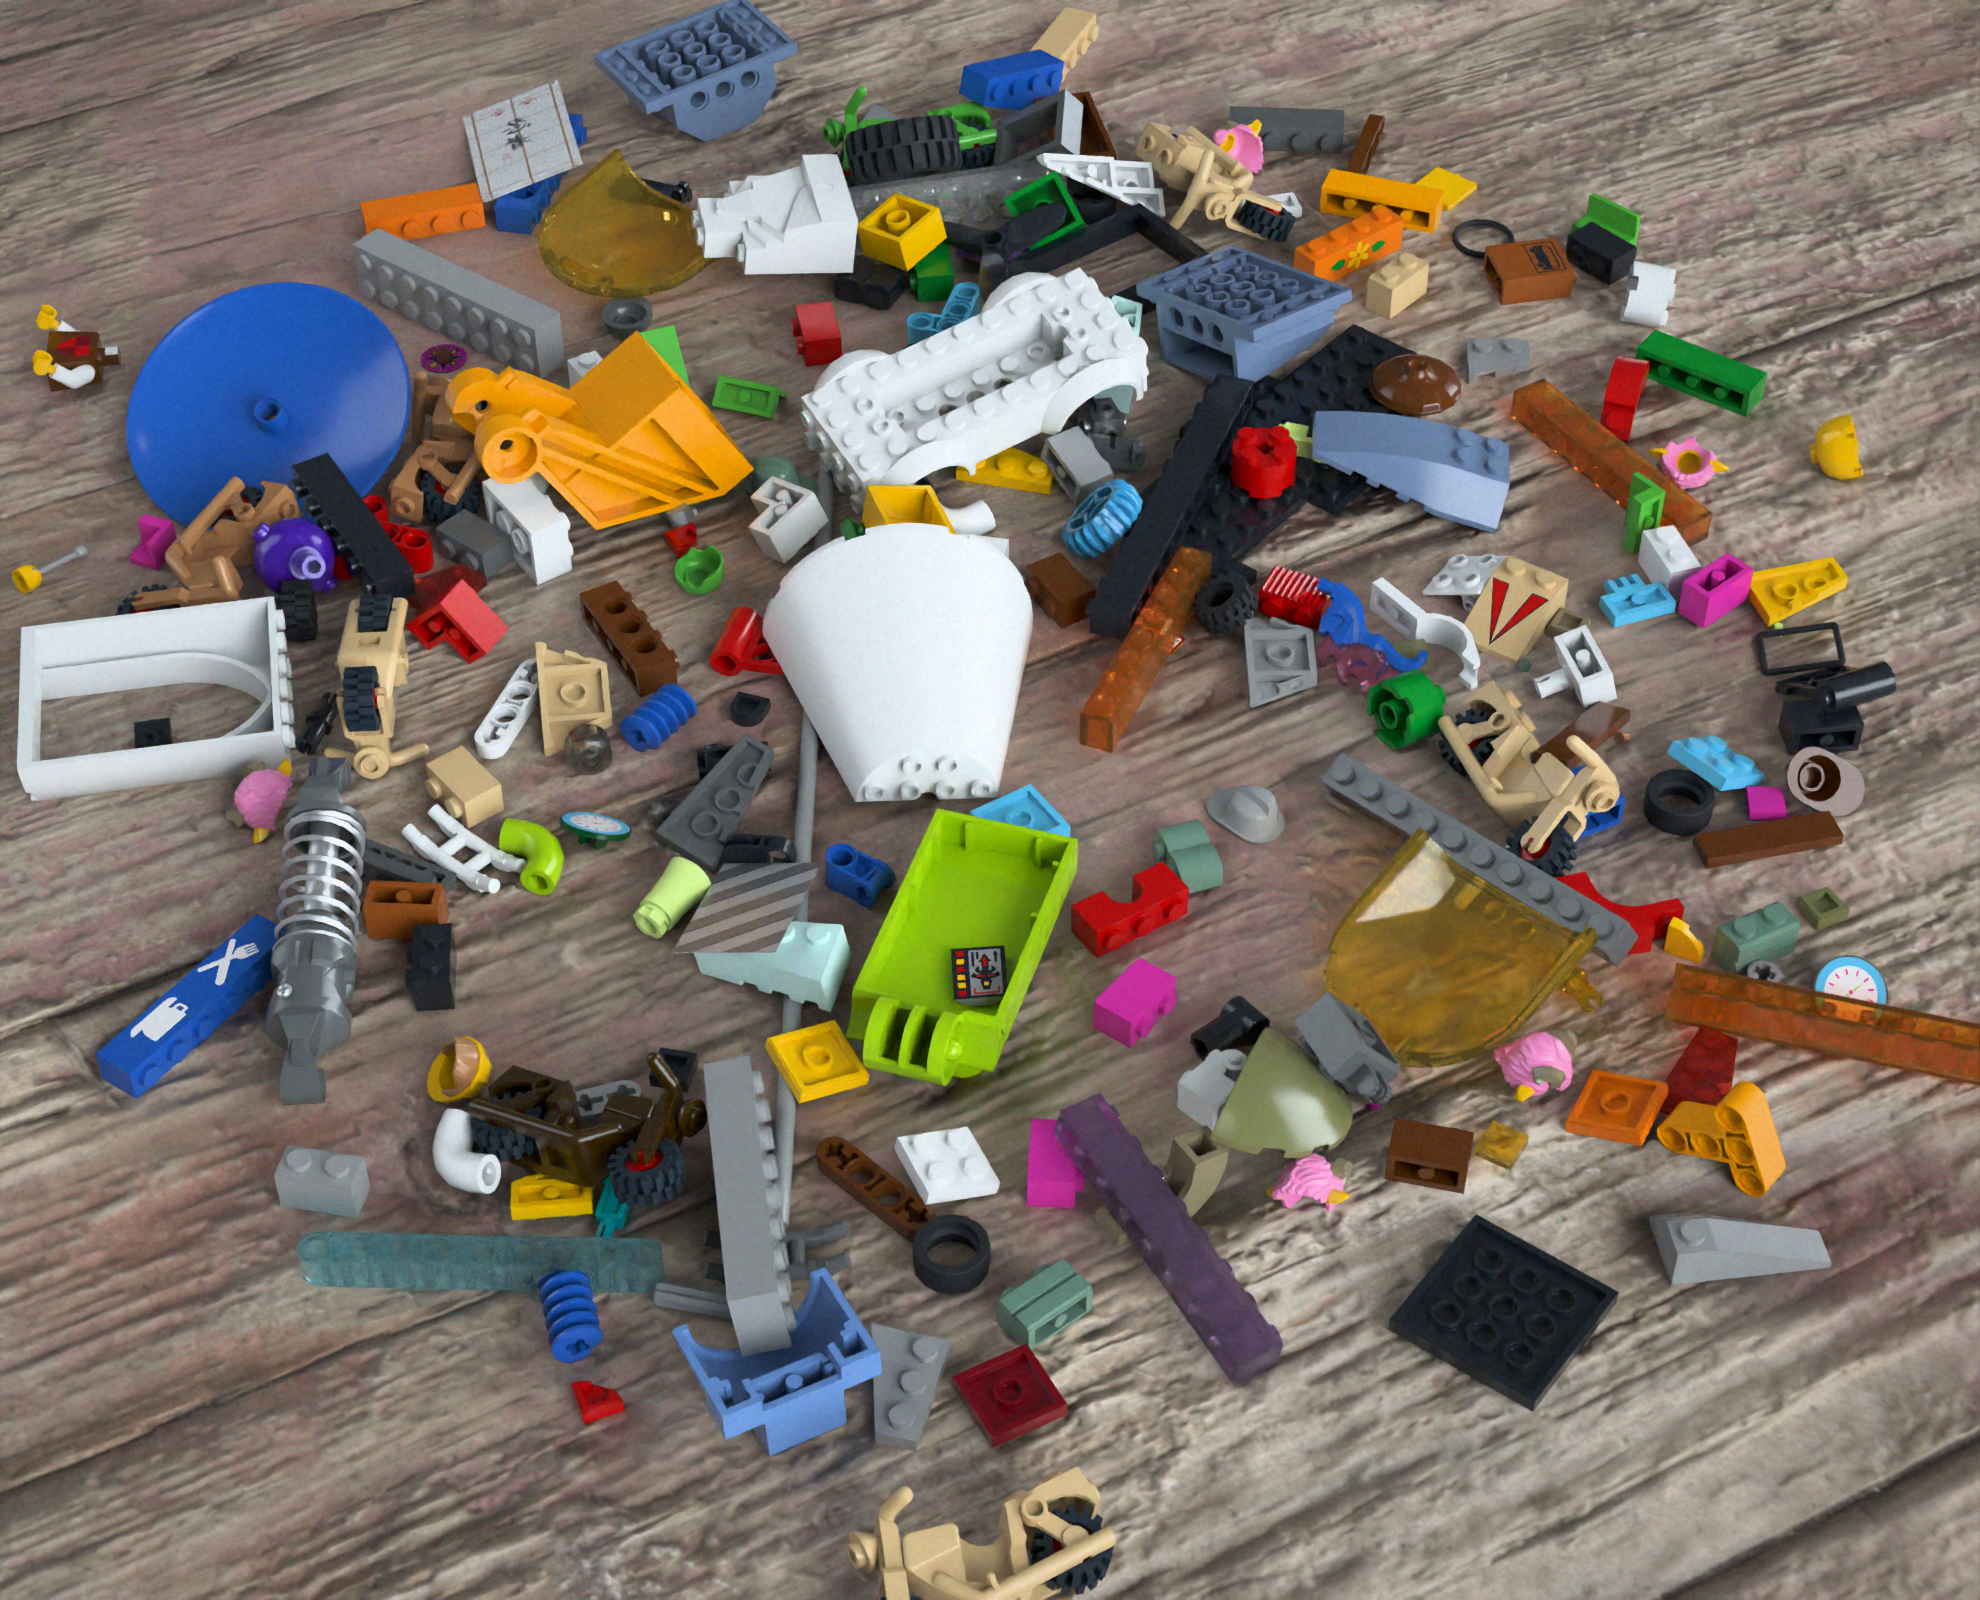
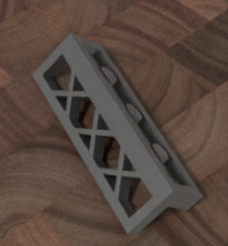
(389, 864)

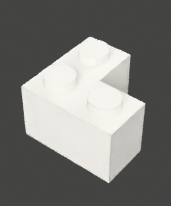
(786, 518)

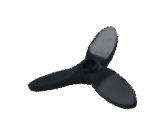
(998, 244)

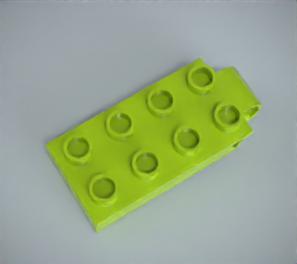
(964, 889)

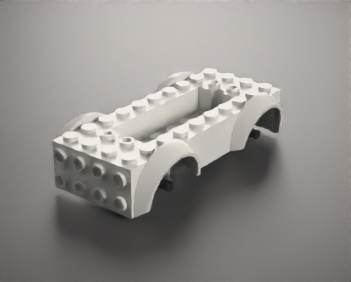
(1045, 334)

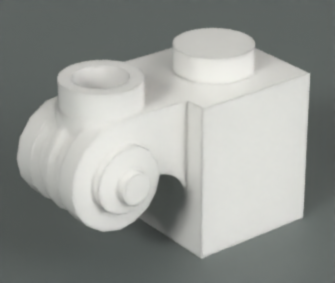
(1207, 1087)

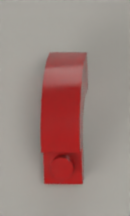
(1623, 394)
(1648, 920)

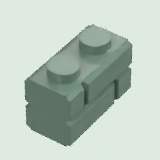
(1755, 937)
(1044, 1304)

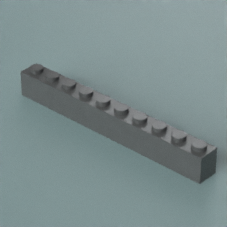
(1406, 813)

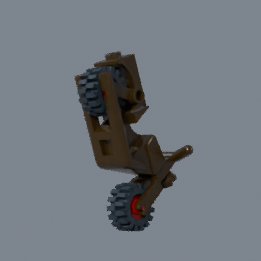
(628, 1142)

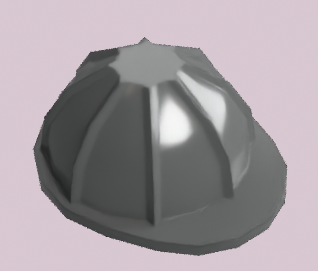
(627, 315)

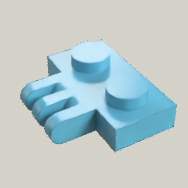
(1634, 601)

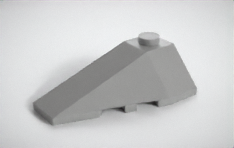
(1720, 1248)

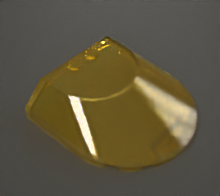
(619, 235)
(1446, 958)

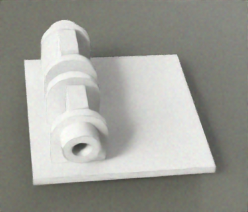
(1464, 577)

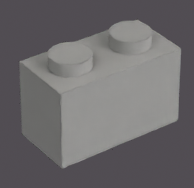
(1075, 463)
(322, 1181)

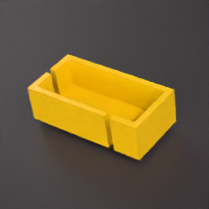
(903, 505)

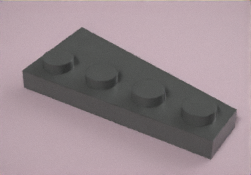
(717, 804)

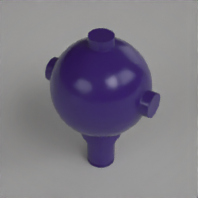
(292, 552)

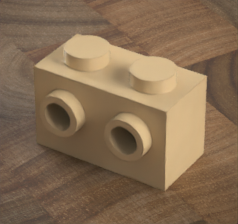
(1397, 285)
(464, 787)

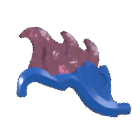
(1356, 650)

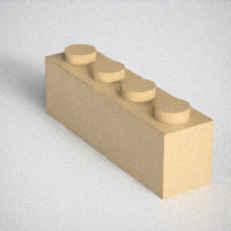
(1069, 36)

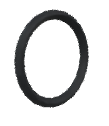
(1485, 222)

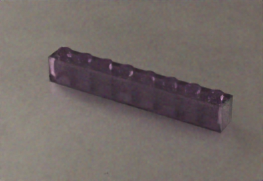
(1169, 1239)

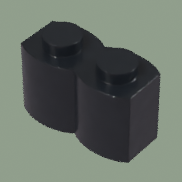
(870, 284)

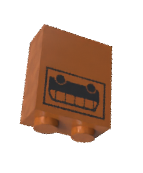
(1528, 271)

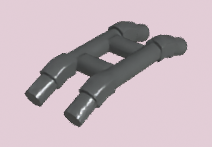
(796, 1242)

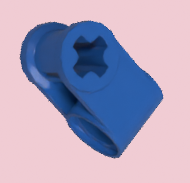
(855, 874)

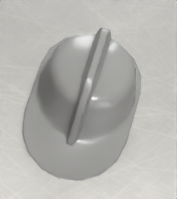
(1247, 812)

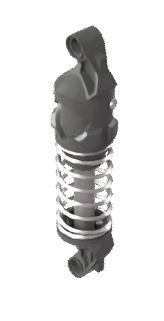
(317, 953)

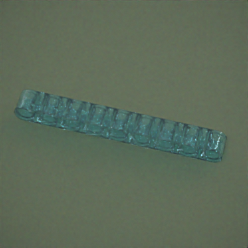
(476, 1261)

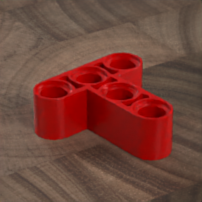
(411, 542)

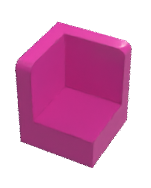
(156, 537)

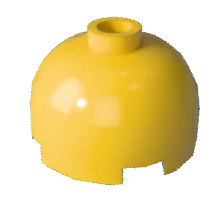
(1837, 448)

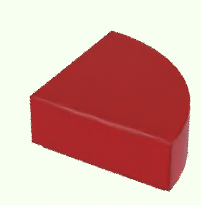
(681, 539)
(595, 1401)

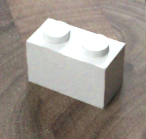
(1667, 558)

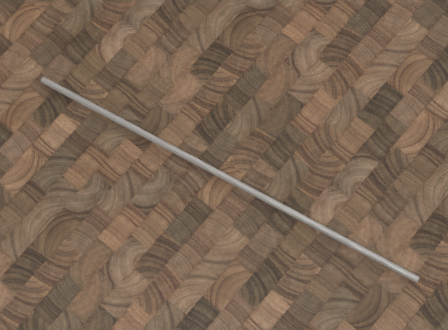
(803, 843)

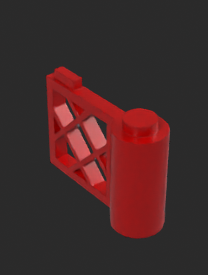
(741, 643)

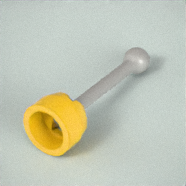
(29, 577)

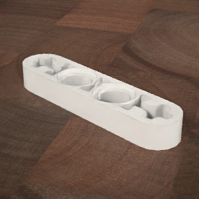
(508, 707)

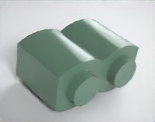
(1189, 855)

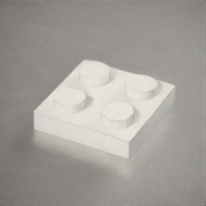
(946, 1165)

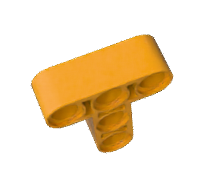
(1731, 1132)

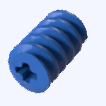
(658, 717)
(569, 1314)

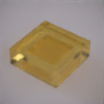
(1501, 1145)

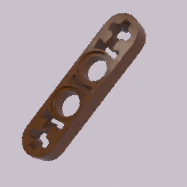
(1367, 145)
(870, 1192)

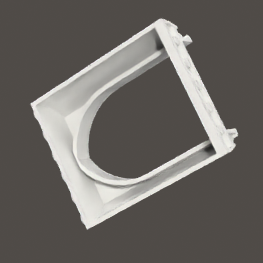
(208, 643)

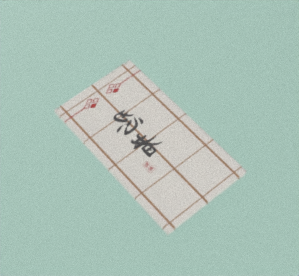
(521, 141)

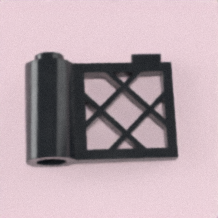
(1841, 686)

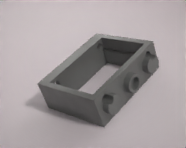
(1056, 110)

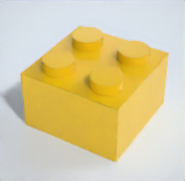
(901, 231)

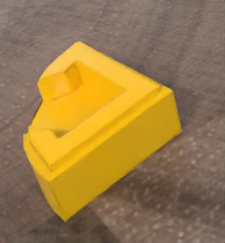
(1682, 942)

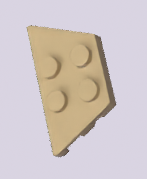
(570, 694)

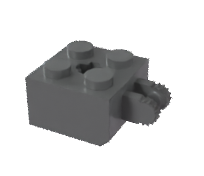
(1348, 1048)

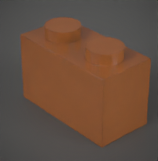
(396, 906)

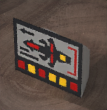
(979, 975)

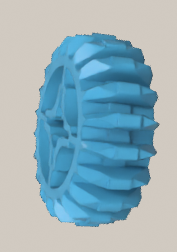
(1102, 519)

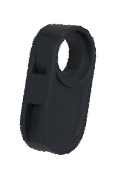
(755, 849)

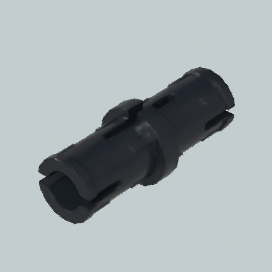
(318, 724)

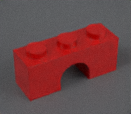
(1107, 925)

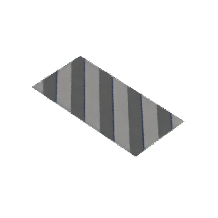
(747, 908)

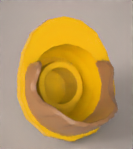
(459, 1070)

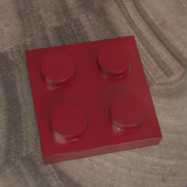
(1009, 1395)

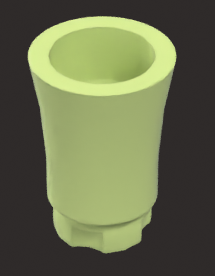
(671, 897)

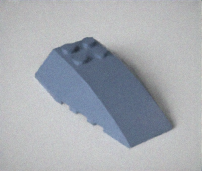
(1431, 462)

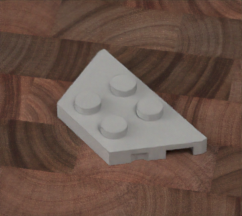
(1277, 659)

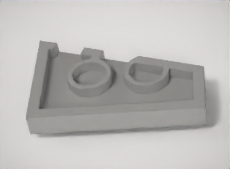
(908, 1383)

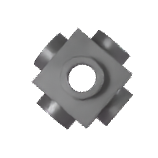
(1105, 422)

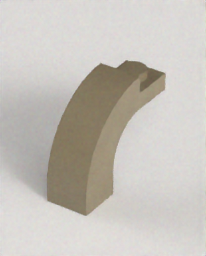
(1190, 1172)

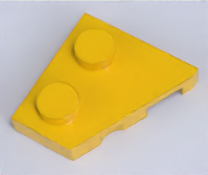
(548, 1197)

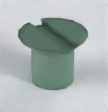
(1524, 665)

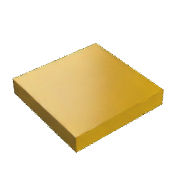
(816, 1061)

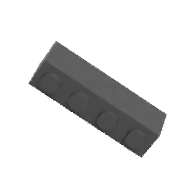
(1295, 128)

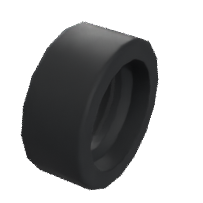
(1091, 211)
(1676, 820)
(951, 1229)

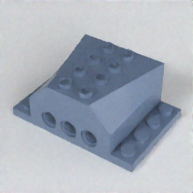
(703, 70)
(1239, 313)

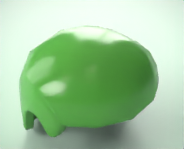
(700, 570)

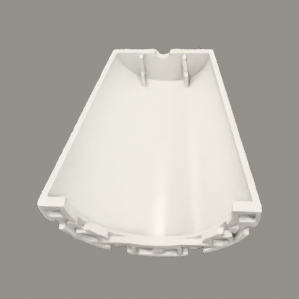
(906, 658)

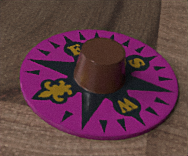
(443, 358)

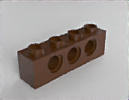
(629, 638)

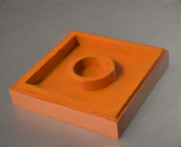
(1616, 1107)

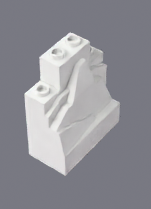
(783, 221)

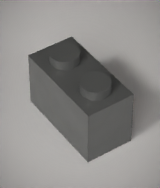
(474, 543)

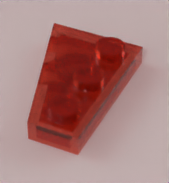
(1703, 1070)

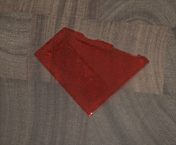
(435, 583)

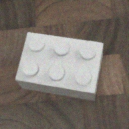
(535, 527)

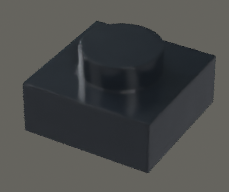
(153, 733)
(681, 1063)

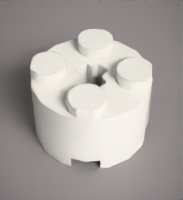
(1647, 294)

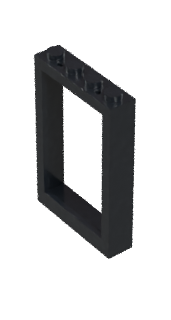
(1106, 232)

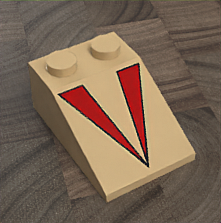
(1515, 609)

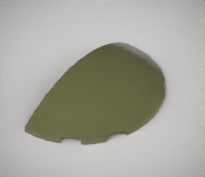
(1283, 1102)

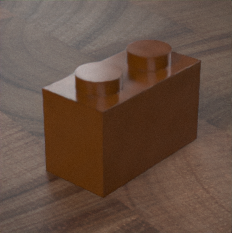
(1059, 589)
(1429, 1155)

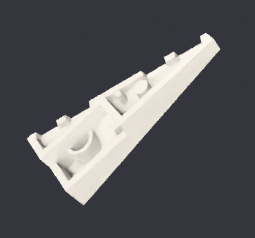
(1123, 180)

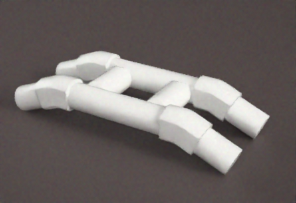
(459, 838)

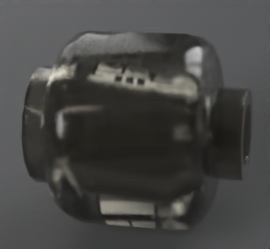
(588, 749)

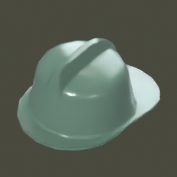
(778, 467)

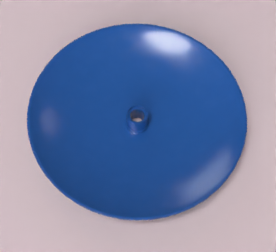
(260, 354)

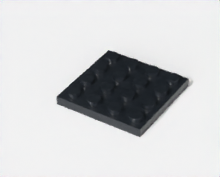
(1503, 1312)

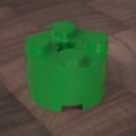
(1406, 708)

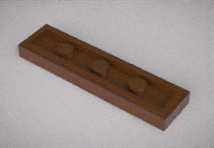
(1591, 727)
(1767, 839)

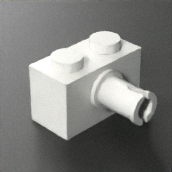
(1581, 670)

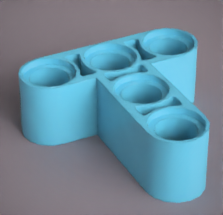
(961, 305)

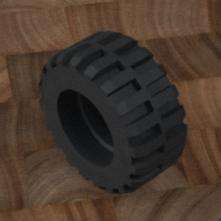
(903, 149)

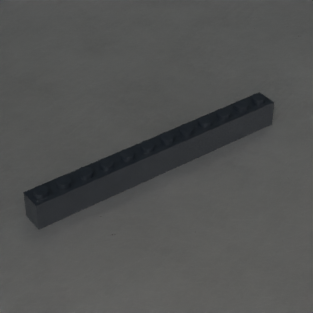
(1171, 507)

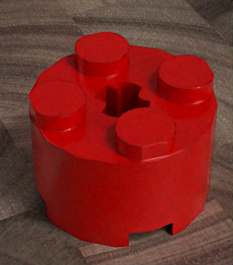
(1263, 461)

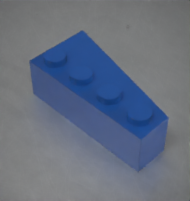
(1012, 80)

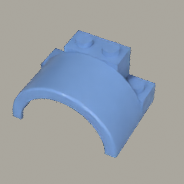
(790, 1390)

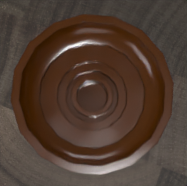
(1415, 385)

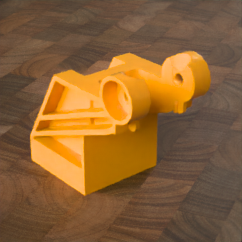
(612, 444)

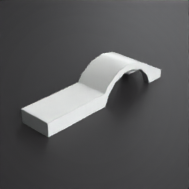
(1432, 627)

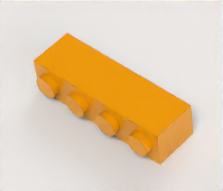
(1358, 194)

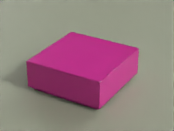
(1765, 803)

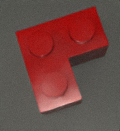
(461, 620)

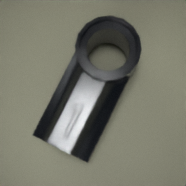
(1236, 1024)

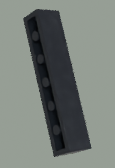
(352, 528)

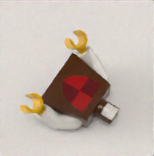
(72, 355)

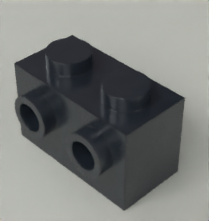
(433, 967)

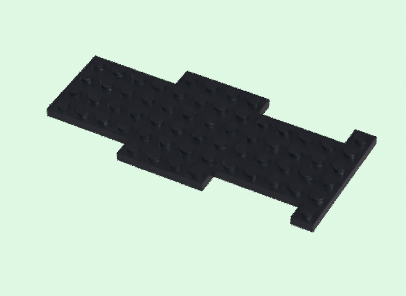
(1330, 380)

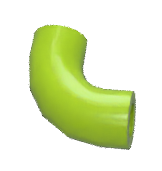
(540, 849)

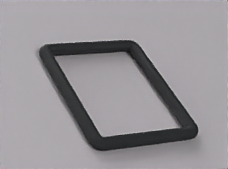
(1804, 667)

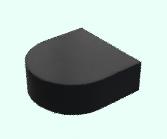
(749, 709)

